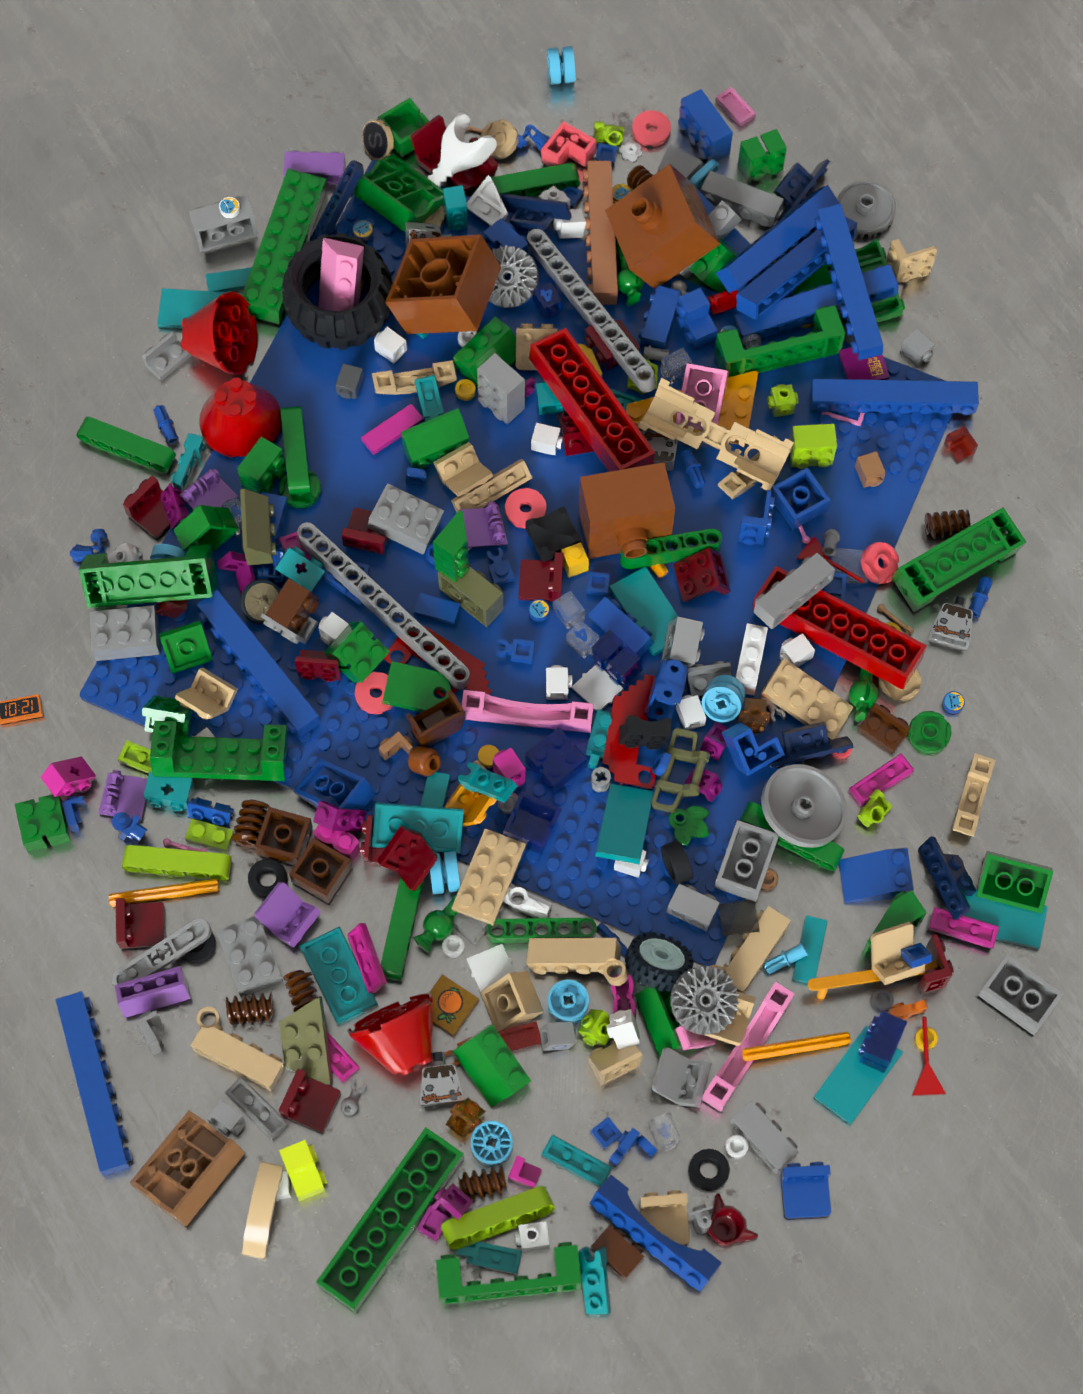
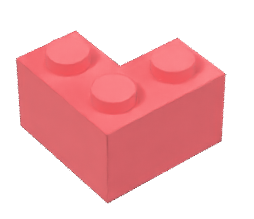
(568, 143)

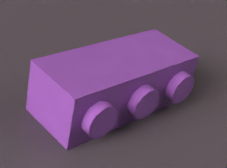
(324, 165)
(152, 991)

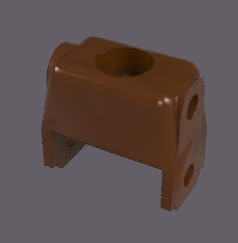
(437, 722)

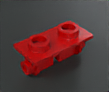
(722, 301)

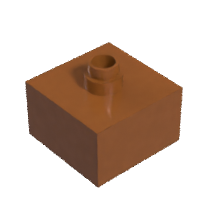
(662, 226)
(443, 284)
(625, 510)

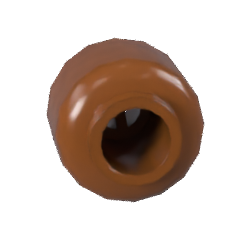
(424, 761)

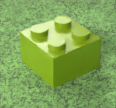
(813, 445)

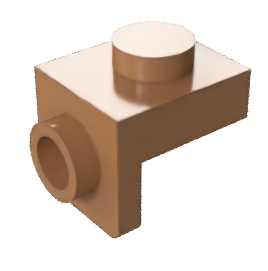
(390, 746)

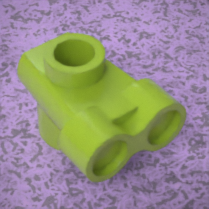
(608, 133)
(875, 809)

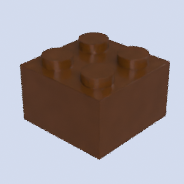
(293, 606)
(283, 836)
(320, 870)

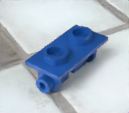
(201, 810)

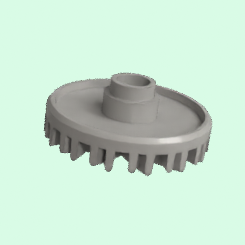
(869, 206)
(523, 277)
(719, 996)

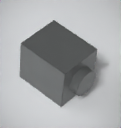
(349, 381)

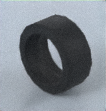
(676, 862)

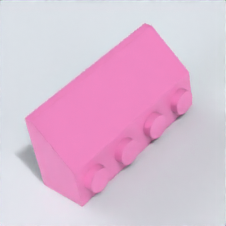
(340, 275)

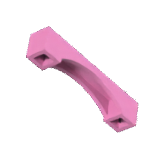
(487, 708)
(756, 1034)

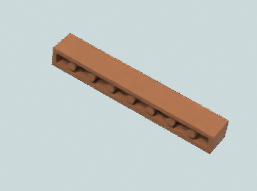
(601, 234)

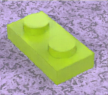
(136, 757)
(209, 835)

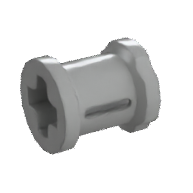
(599, 773)

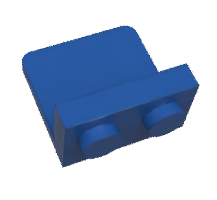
(755, 529)
(806, 1190)

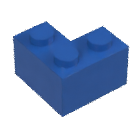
(695, 319)
(751, 752)

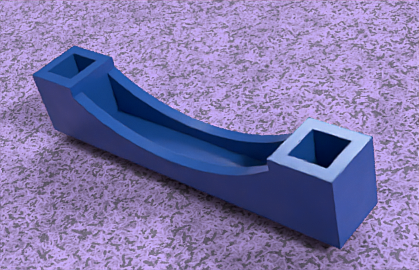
(690, 1264)

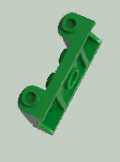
(870, 258)

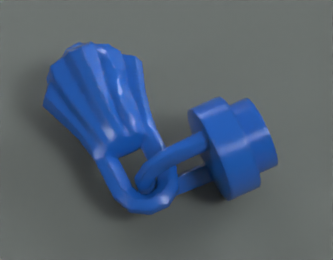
(539, 138)
(79, 552)
(263, 572)

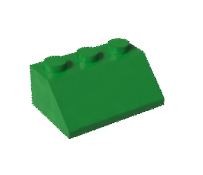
(490, 340)
(434, 439)
(451, 549)
(1014, 882)
(659, 1018)
(491, 1066)

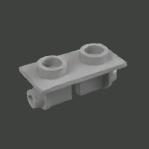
(701, 1218)

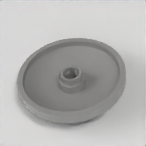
(804, 805)

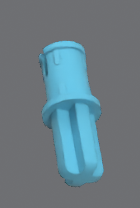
(785, 958)

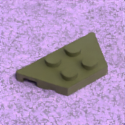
(306, 1041)

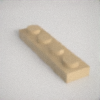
(495, 487)

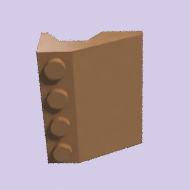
(187, 1168)

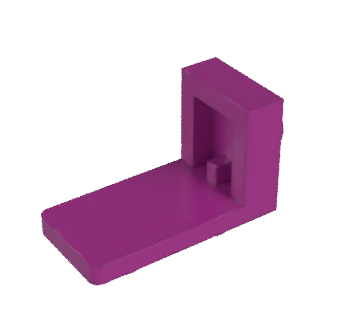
(237, 562)
(339, 818)

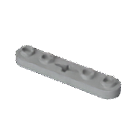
(181, 943)

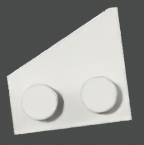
(487, 203)

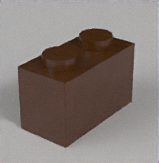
(621, 1255)

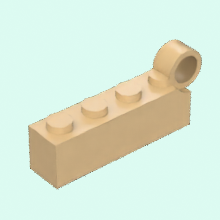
(756, 949)
(578, 956)
(236, 1055)

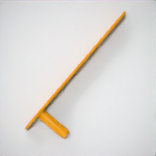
(822, 984)

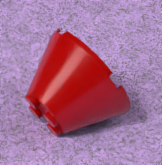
(222, 334)
(238, 417)
(398, 1034)

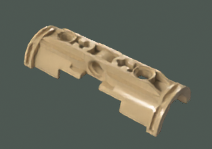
(671, 401)

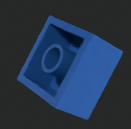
(800, 498)

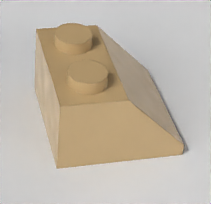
(512, 1001)
(612, 1063)

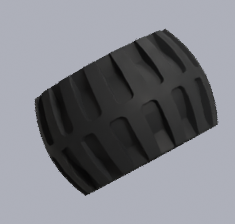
(343, 327)

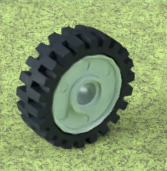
(657, 960)

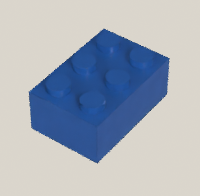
(705, 126)

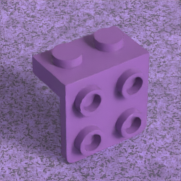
(286, 914)

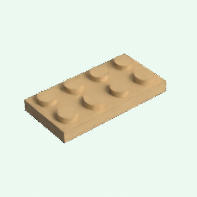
(806, 698)
(489, 877)

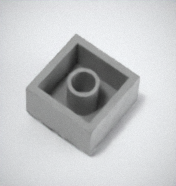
(683, 641)

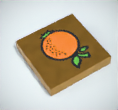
(451, 1004)

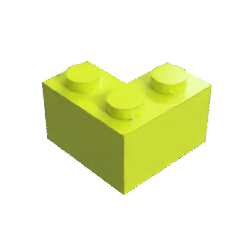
(301, 1167)

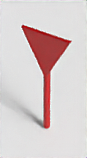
(814, 547)
(928, 1081)

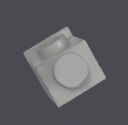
(226, 1118)

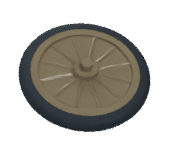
(257, 599)

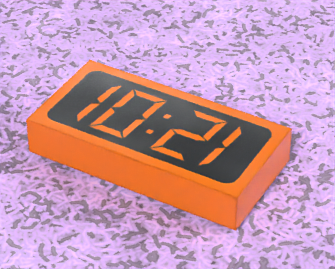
(20, 709)

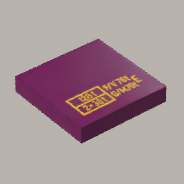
(866, 369)

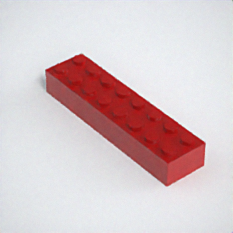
(590, 402)
(853, 635)

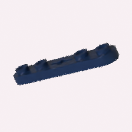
(339, 199)

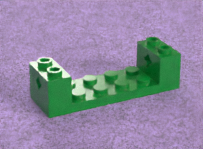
(823, 341)
(958, 558)
(148, 580)
(218, 757)
(566, 1279)

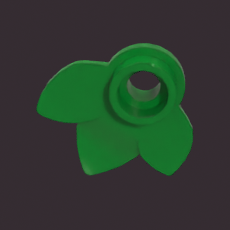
(691, 825)

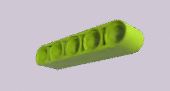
(176, 862)
(497, 1217)

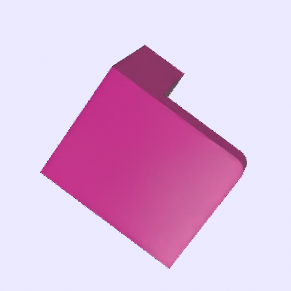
(524, 1173)

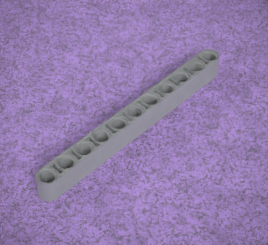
(572, 287)
(386, 614)

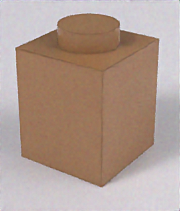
(870, 469)

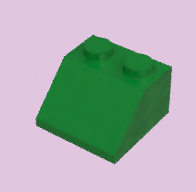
(710, 263)

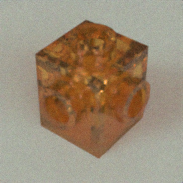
(754, 714)
(465, 1117)

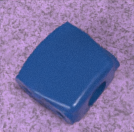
(666, 689)

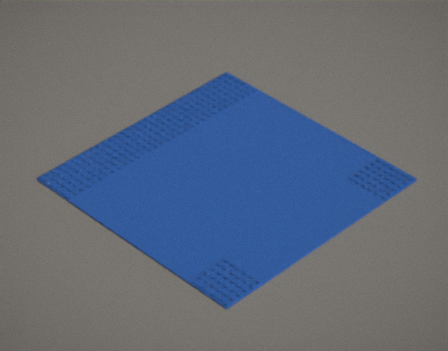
(353, 477)

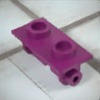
(172, 500)

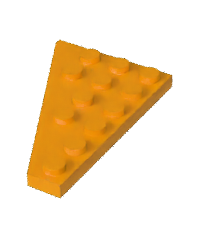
(735, 407)

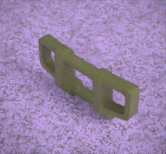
(699, 758)

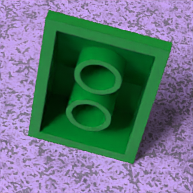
(903, 909)

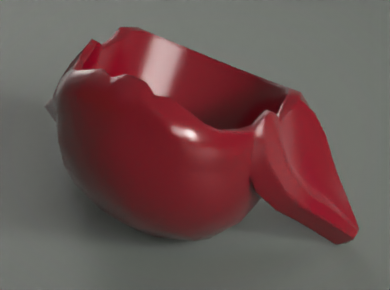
(728, 1224)

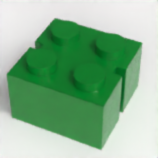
(403, 121)
(756, 162)
(262, 467)
(206, 526)
(358, 650)
(41, 820)

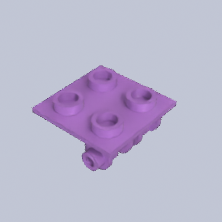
(208, 491)
(484, 526)
(123, 794)

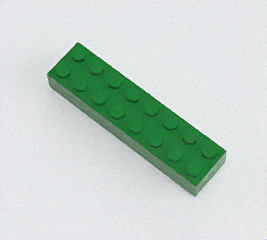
(284, 236)
(390, 1220)

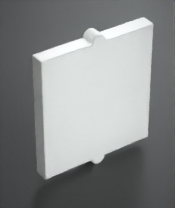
(597, 688)
(490, 966)

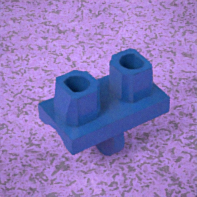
(129, 828)

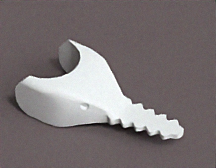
(459, 155)

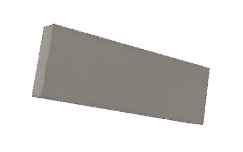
(257, 1108)

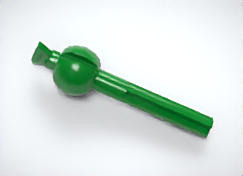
(627, 281)
(863, 694)
(437, 926)

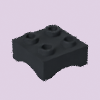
(552, 533)
(644, 733)

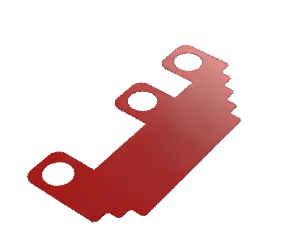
(476, 677)
(620, 758)

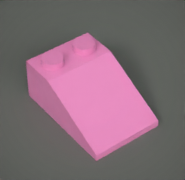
(707, 388)

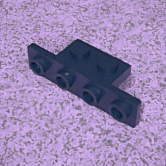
(797, 184)
(534, 212)
(808, 743)
(949, 877)

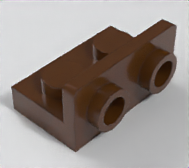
(884, 728)

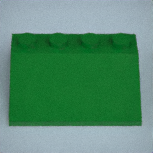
(399, 192)

